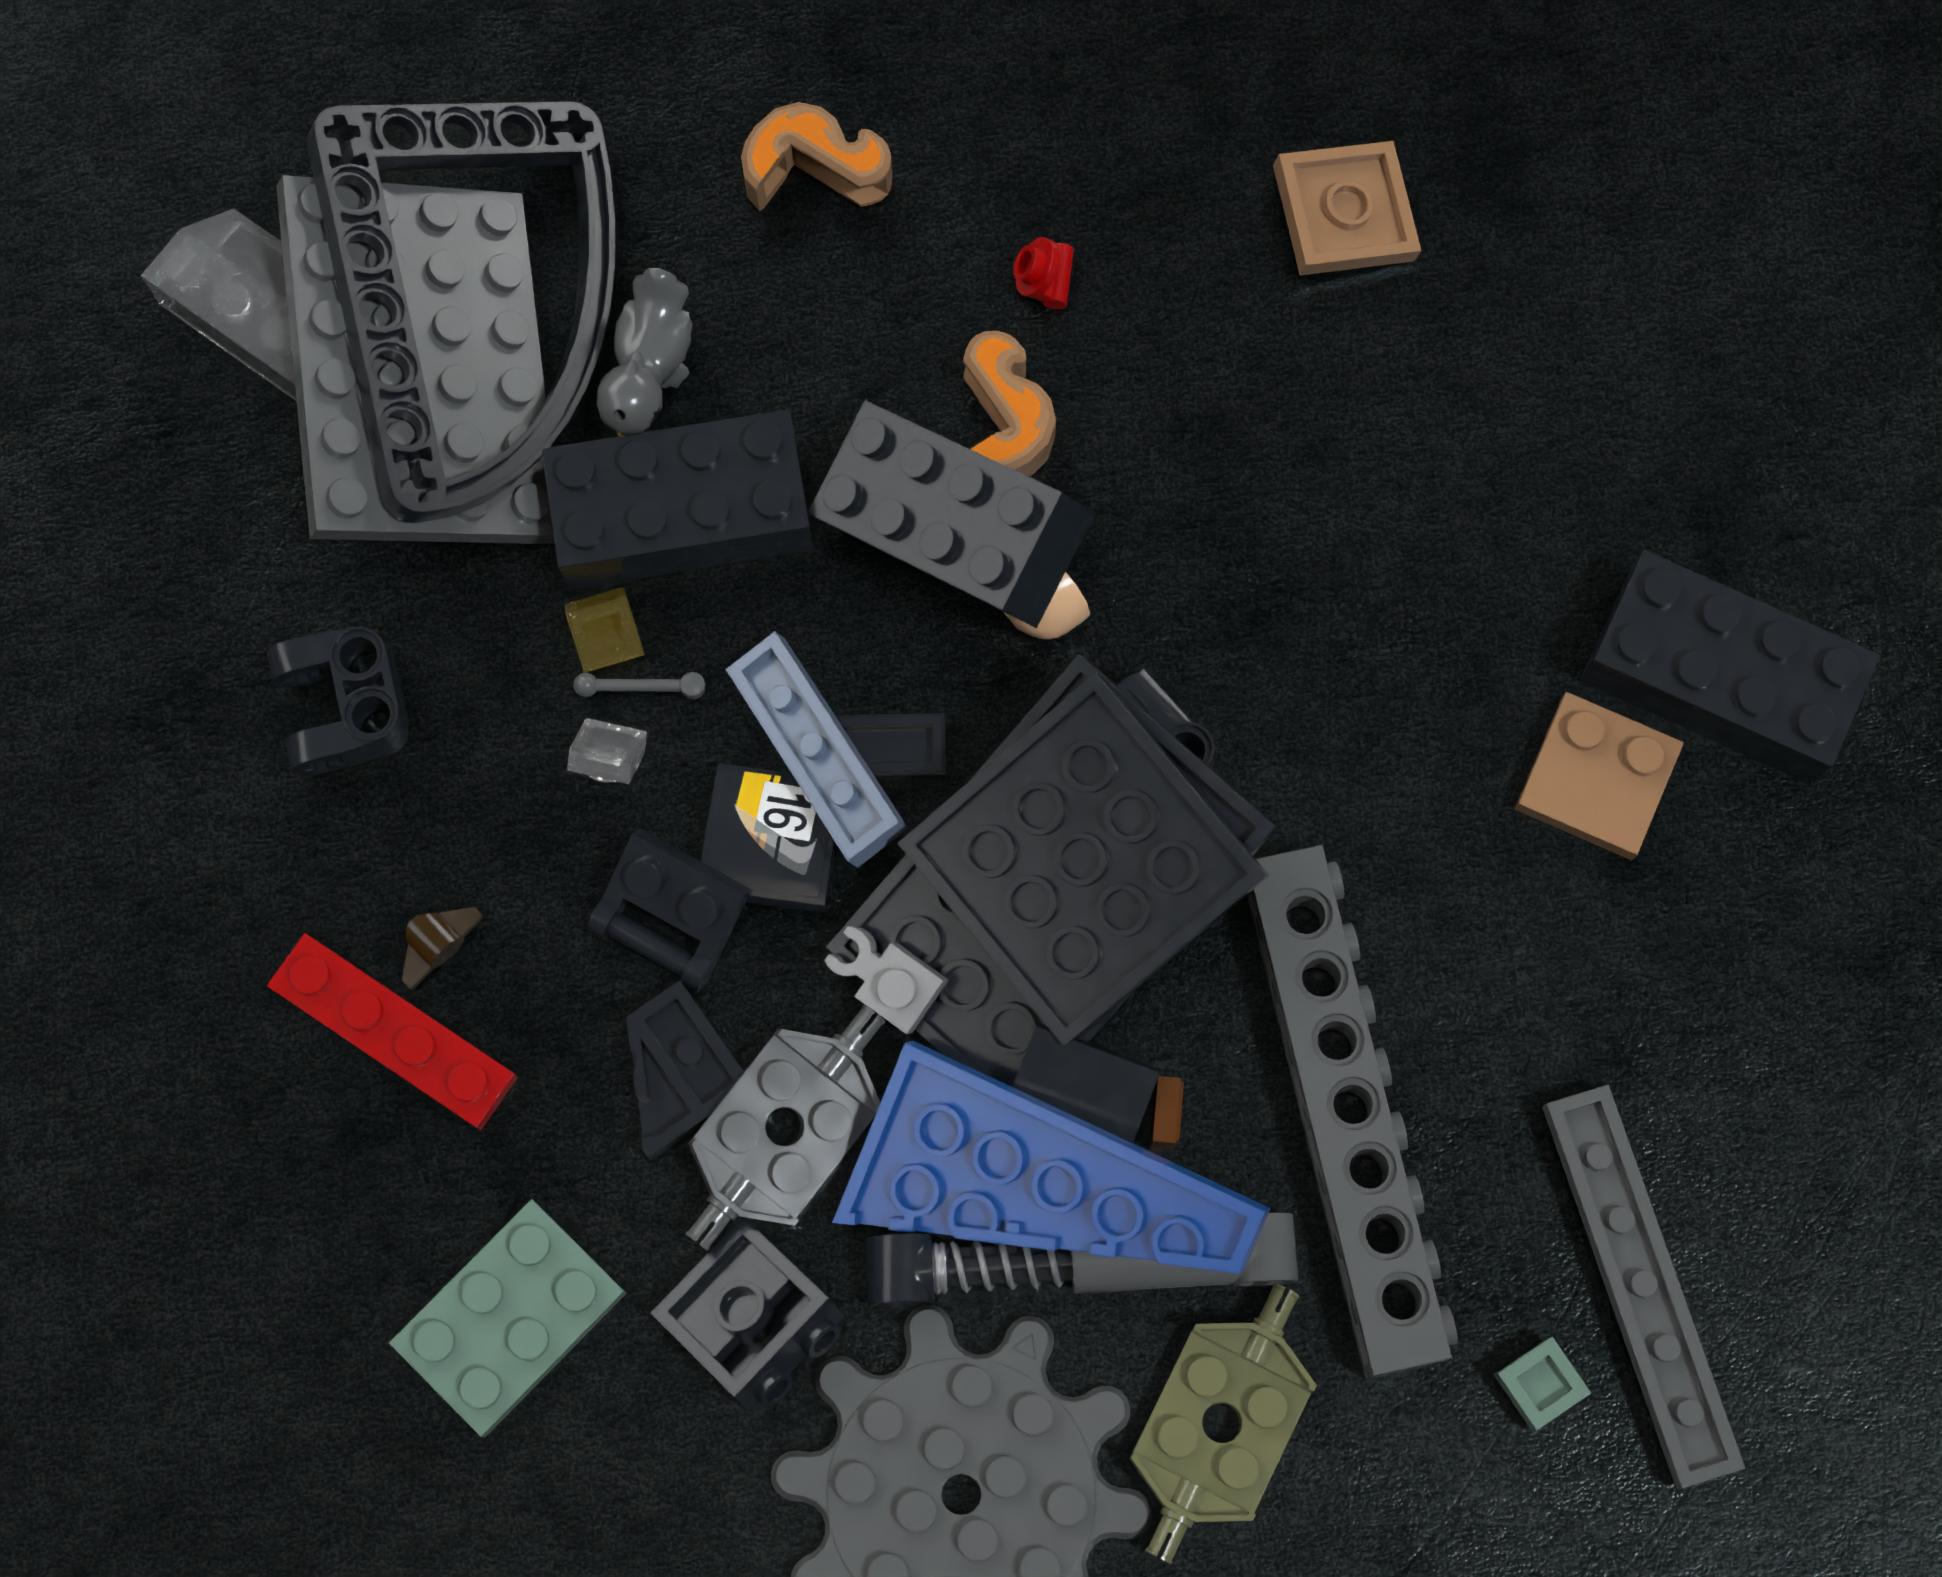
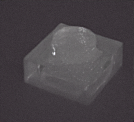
(607, 751)

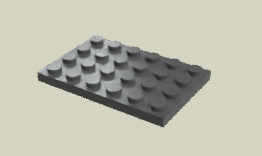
(476, 345)

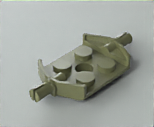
(1267, 1388)

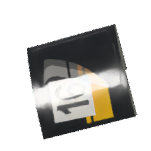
(768, 838)

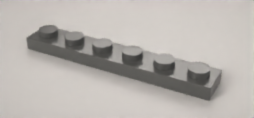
(1643, 1288)

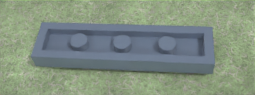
(816, 749)

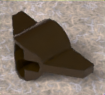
(434, 940)

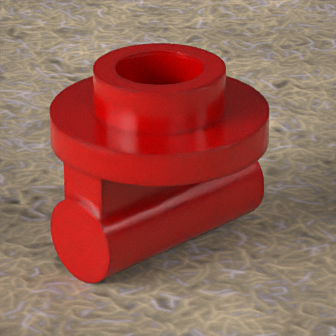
(1044, 272)

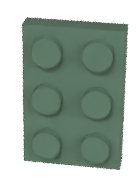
(507, 1318)

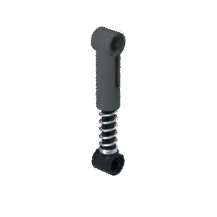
(911, 1269)

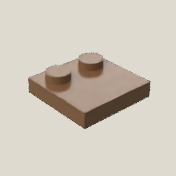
(1346, 207)
(1599, 776)

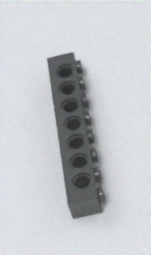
(1383, 1341)

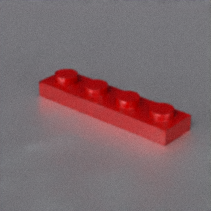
(392, 1031)

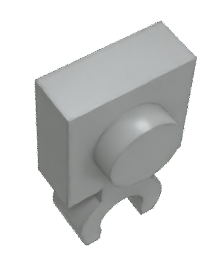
(894, 983)

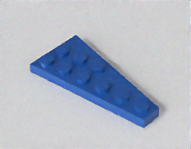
(1010, 1170)

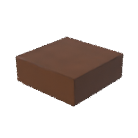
(1166, 1113)

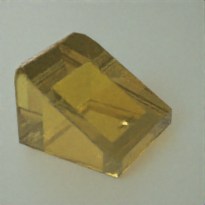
(603, 629)

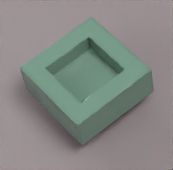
(1542, 1384)

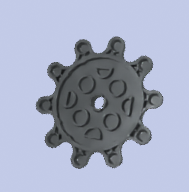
(950, 1418)

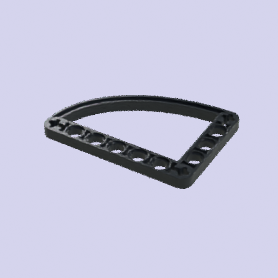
(362, 159)

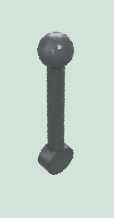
(691, 685)

